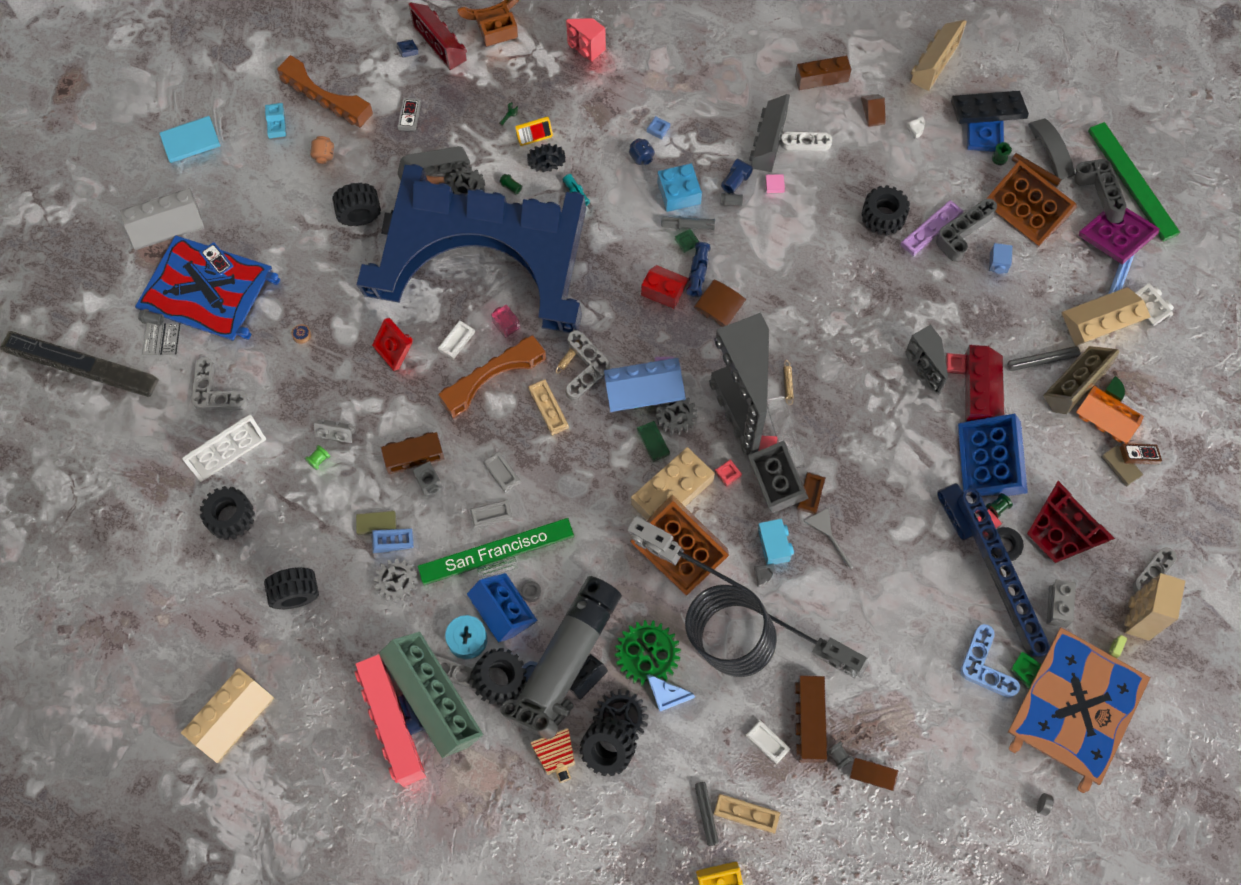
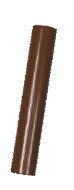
(1051, 178)

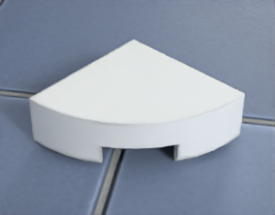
(916, 127)

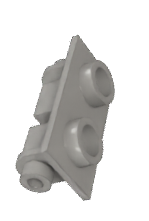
(327, 430)

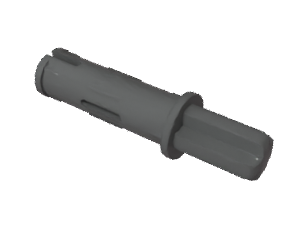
(687, 223)

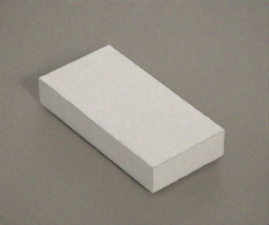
(456, 340)
(767, 742)

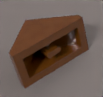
(874, 109)

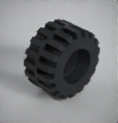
(890, 199)
(356, 204)
(217, 502)
(291, 588)
(506, 662)
(602, 759)

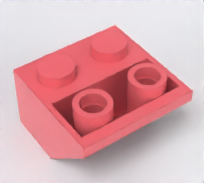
(586, 37)

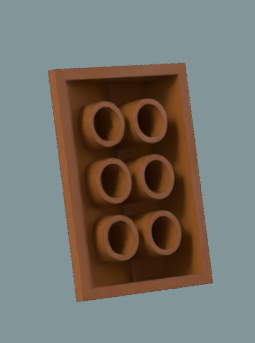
(1031, 203)
(693, 539)

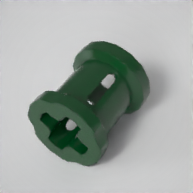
(1001, 155)
(999, 505)

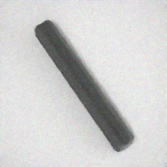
(1043, 358)

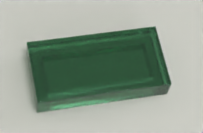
(653, 441)

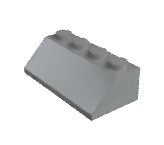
(162, 218)

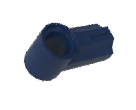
(738, 173)
(412, 722)

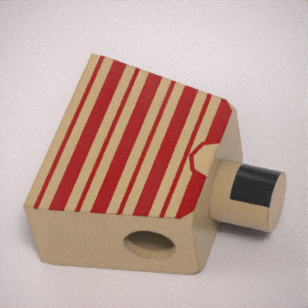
(555, 754)

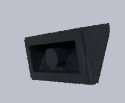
(588, 677)

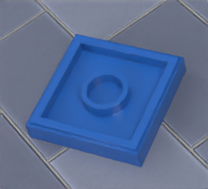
(985, 135)

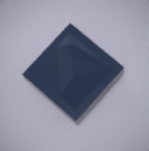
(407, 48)

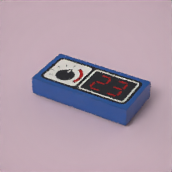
(216, 259)

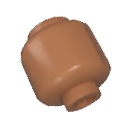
(322, 149)

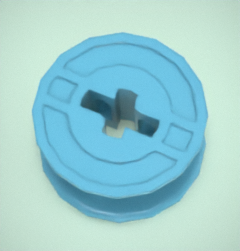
(457, 630)

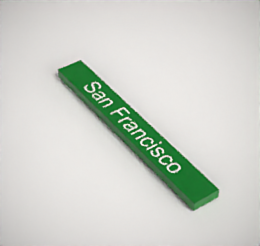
(495, 551)

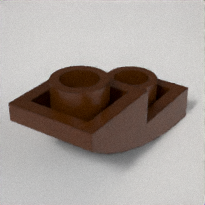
(874, 774)

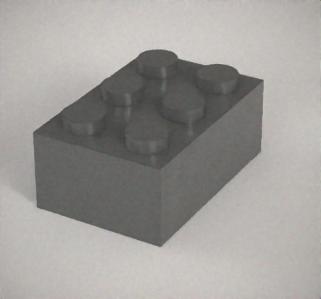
(778, 477)

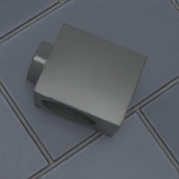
(426, 471)

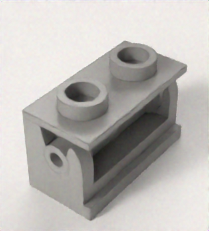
(1061, 603)

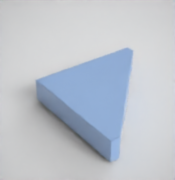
(667, 694)

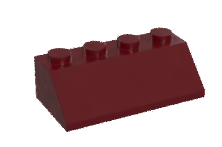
(437, 35)
(983, 383)

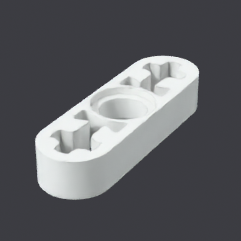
(819, 146)

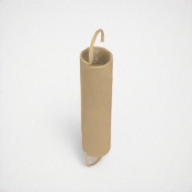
(567, 358)
(788, 384)

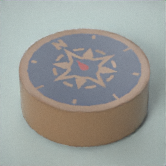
(301, 334)

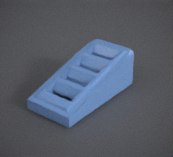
(384, 547)

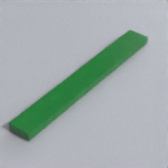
(1133, 181)

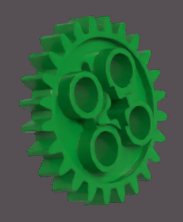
(663, 643)

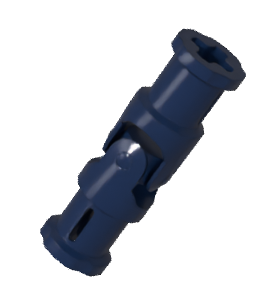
(698, 269)

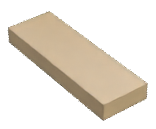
(548, 407)
(746, 813)

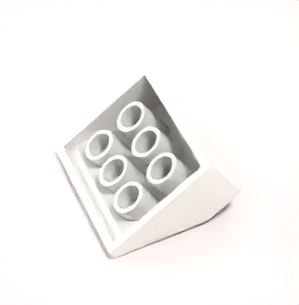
(224, 448)

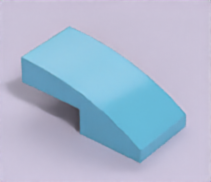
(275, 120)

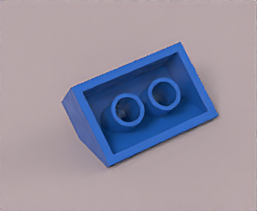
(501, 606)

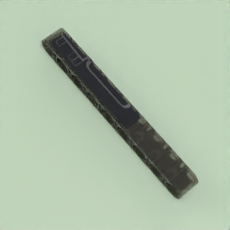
(79, 364)

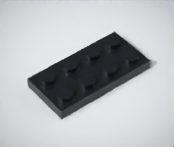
(989, 107)

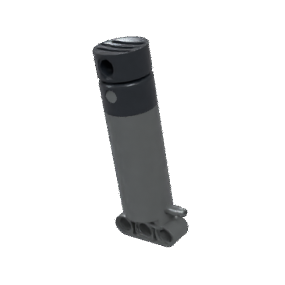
(563, 660)

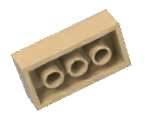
(683, 477)
(1154, 607)

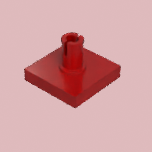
(392, 344)

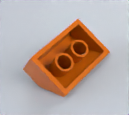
(1110, 415)

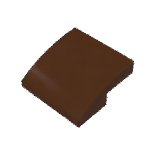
(720, 303)

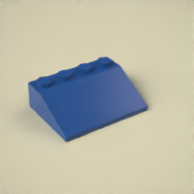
(993, 456)

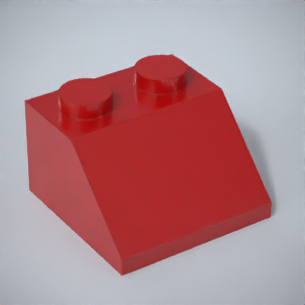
(663, 286)

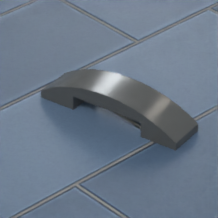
(1054, 146)

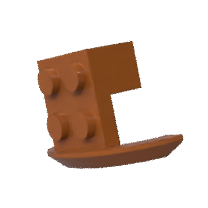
(493, 22)

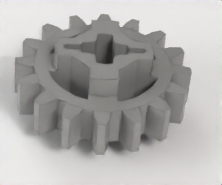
(403, 578)

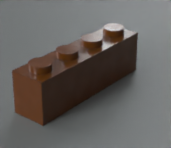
(812, 719)

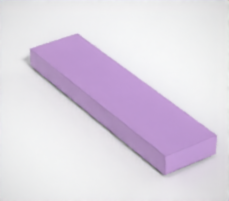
(930, 228)

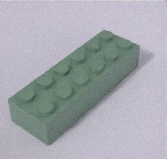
(430, 694)

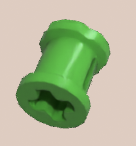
(317, 457)

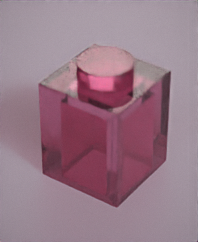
(505, 321)

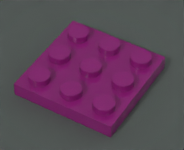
(1119, 239)

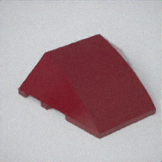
(1066, 527)

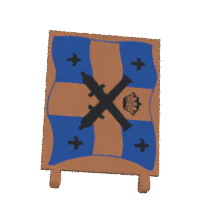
(1078, 707)

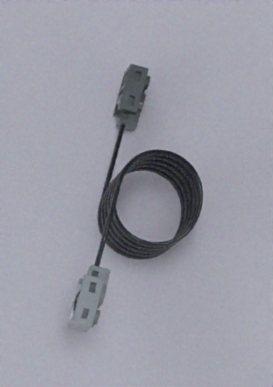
(722, 596)

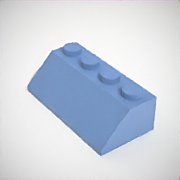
(644, 384)

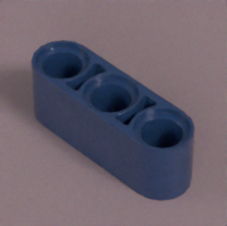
(949, 500)

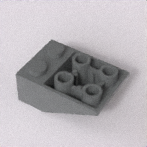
(928, 355)

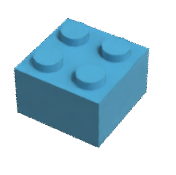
(679, 187)

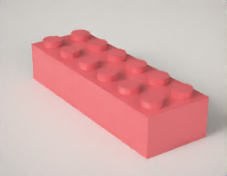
(389, 718)

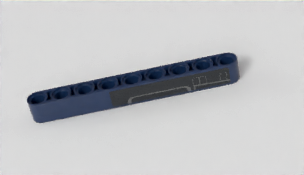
(1002, 583)

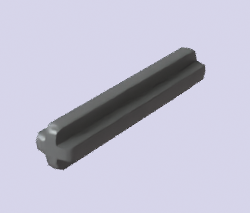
(706, 814)

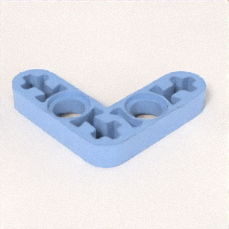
(981, 670)

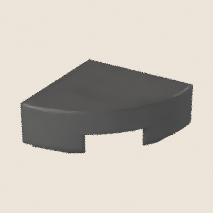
(763, 574)

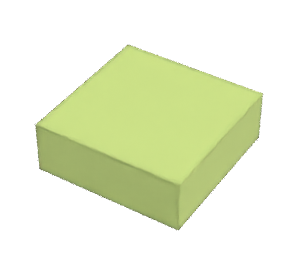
(1117, 646)

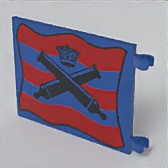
(194, 295)

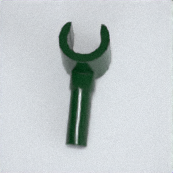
(511, 112)

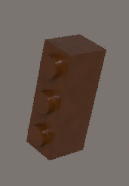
(823, 72)
(412, 452)

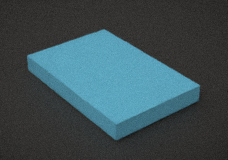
(189, 139)

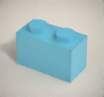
(774, 542)

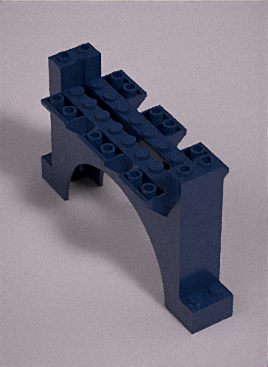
(435, 220)

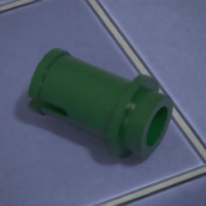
(511, 184)

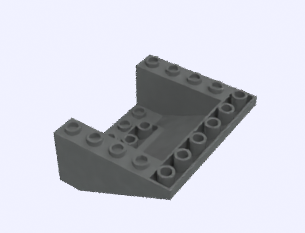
(744, 380)

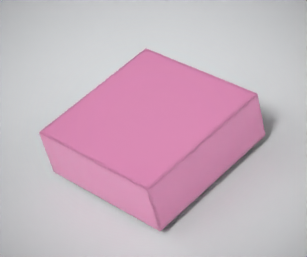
(775, 183)

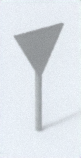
(821, 522)

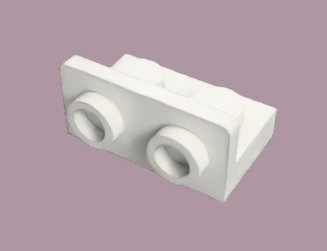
(1155, 304)

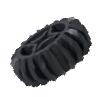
(630, 702)

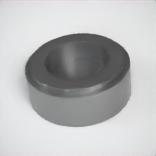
(531, 591)
(1045, 804)

